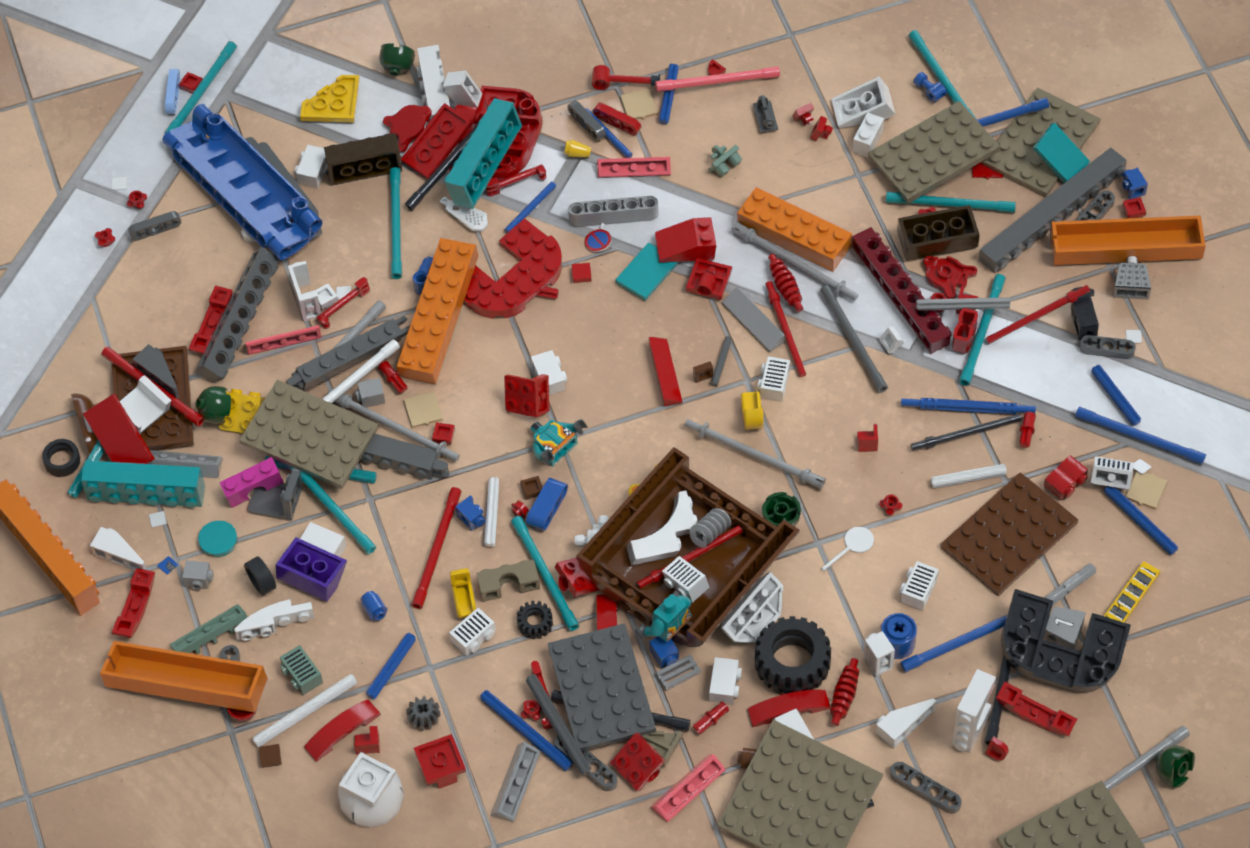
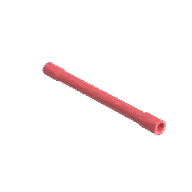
(666, 85)

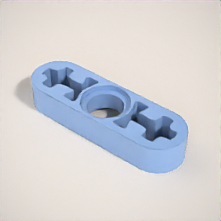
(172, 91)

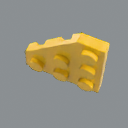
(333, 102)

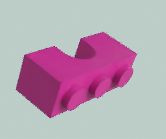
(239, 485)

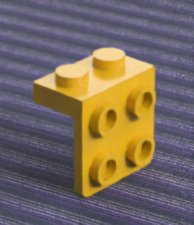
(242, 410)

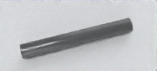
(721, 361)

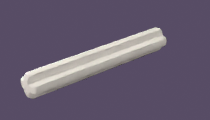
(968, 476)
(491, 514)

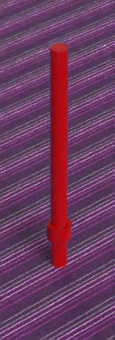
(1070, 297)
(774, 300)
(656, 575)

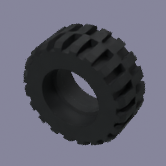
(797, 633)

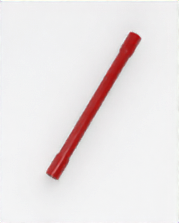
(116, 359)
(421, 592)

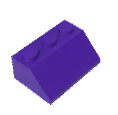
(310, 569)

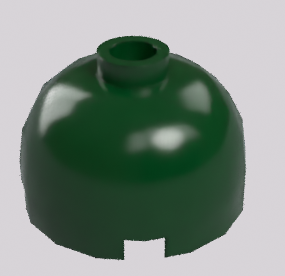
(396, 59)
(214, 404)
(780, 507)
(1173, 765)

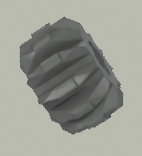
(423, 712)

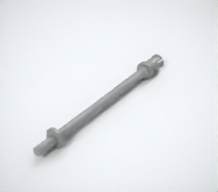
(750, 235)
(346, 401)
(805, 476)

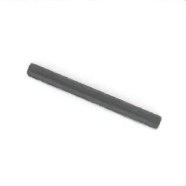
(558, 724)

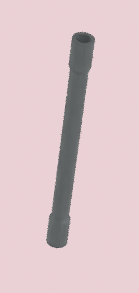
(876, 377)

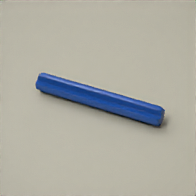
(668, 95)
(1116, 395)
(390, 666)

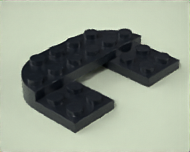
(1055, 663)

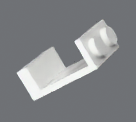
(307, 302)
(145, 404)

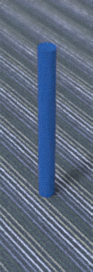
(613, 139)
(531, 206)

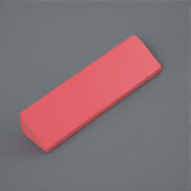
(634, 167)
(283, 340)
(688, 787)

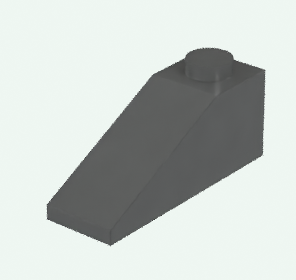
(152, 364)

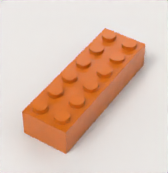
(795, 229)

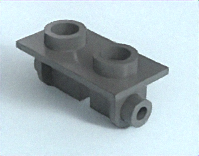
(765, 114)

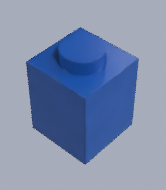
(663, 652)

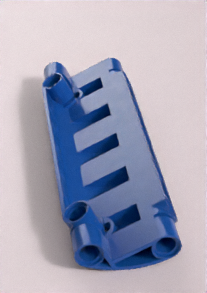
(243, 183)

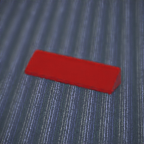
(665, 371)

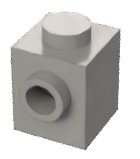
(370, 392)
(197, 575)

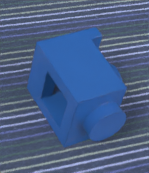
(1134, 183)
(470, 513)

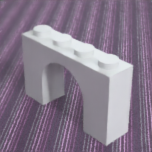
(973, 711)

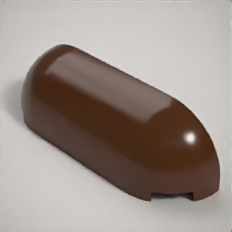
(83, 404)

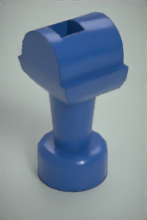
(933, 91)

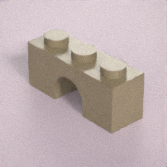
(521, 573)

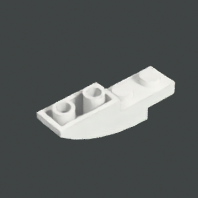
(264, 621)

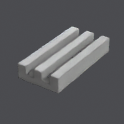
(682, 666)

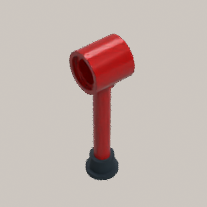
(601, 78)

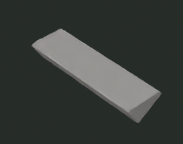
(754, 319)
(209, 465)
(515, 782)

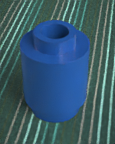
(373, 605)

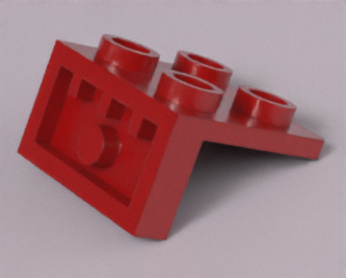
(527, 395)

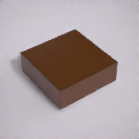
(703, 371)
(531, 487)
(270, 755)

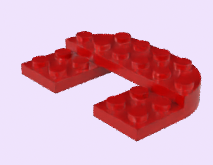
(525, 141)
(537, 268)

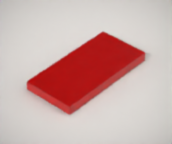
(436, 141)
(117, 432)

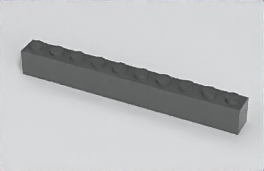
(1053, 208)

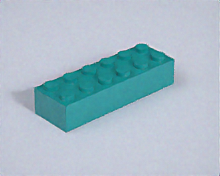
(483, 153)
(143, 483)

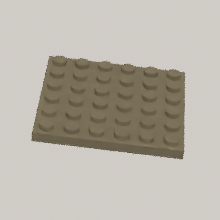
(799, 794)

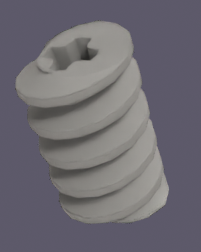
(710, 527)

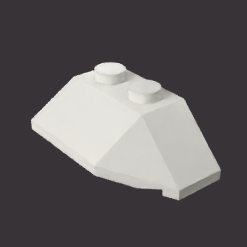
(755, 610)

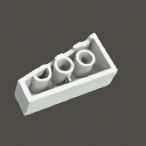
(432, 77)

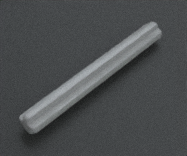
(958, 304)

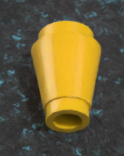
(576, 149)

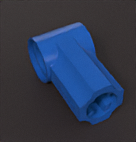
(420, 276)

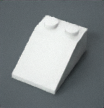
(869, 97)

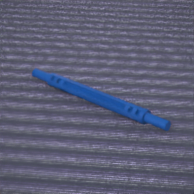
(968, 405)

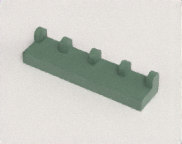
(210, 630)

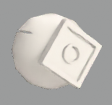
(370, 792)

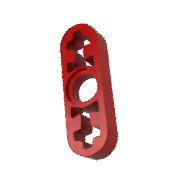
(617, 119)

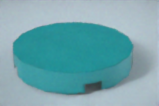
(217, 538)

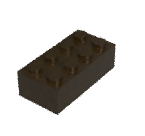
(362, 158)
(938, 232)

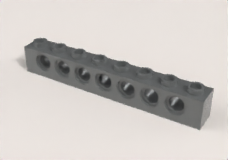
(208, 365)

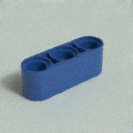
(546, 504)

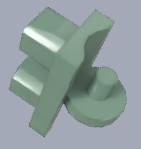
(719, 165)

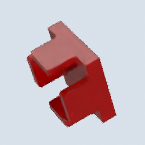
(440, 761)

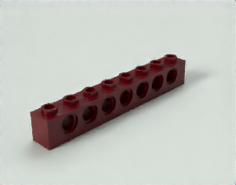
(863, 245)

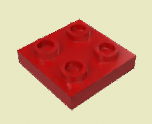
(709, 279)
(573, 578)
(638, 762)

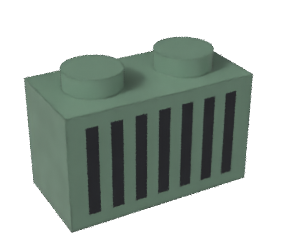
(301, 670)

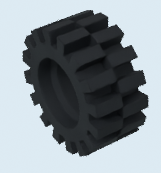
(534, 609)

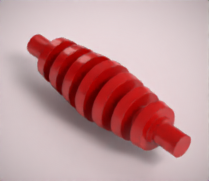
(785, 282)
(844, 691)

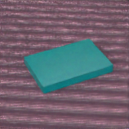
(1060, 153)
(645, 273)

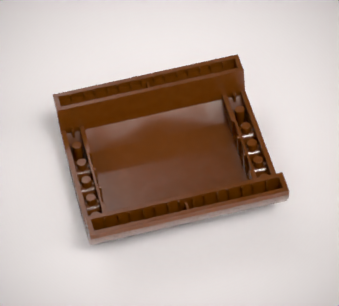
(728, 568)

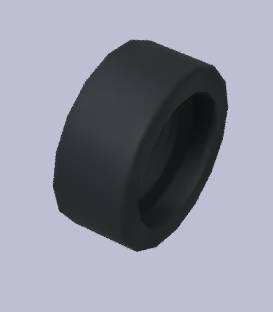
(59, 445)
(260, 575)

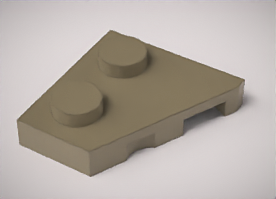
(664, 743)

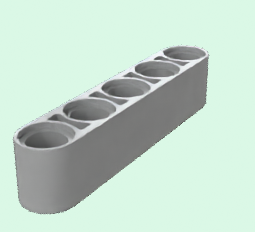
(613, 211)

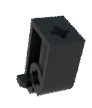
(1084, 315)

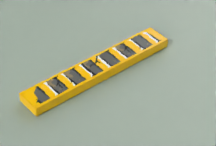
(1133, 593)

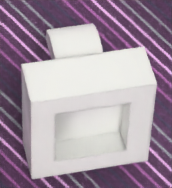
(326, 296)
(891, 340)

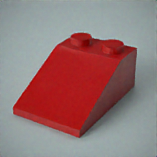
(687, 241)

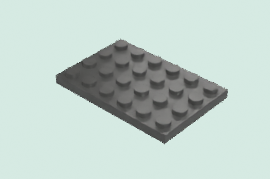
(601, 687)

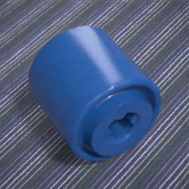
(901, 633)

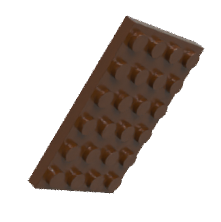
(172, 427)
(1009, 533)

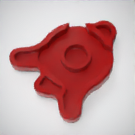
(408, 123)
(947, 274)

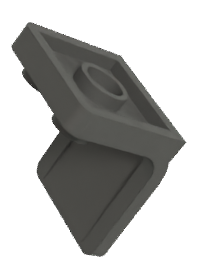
(279, 501)

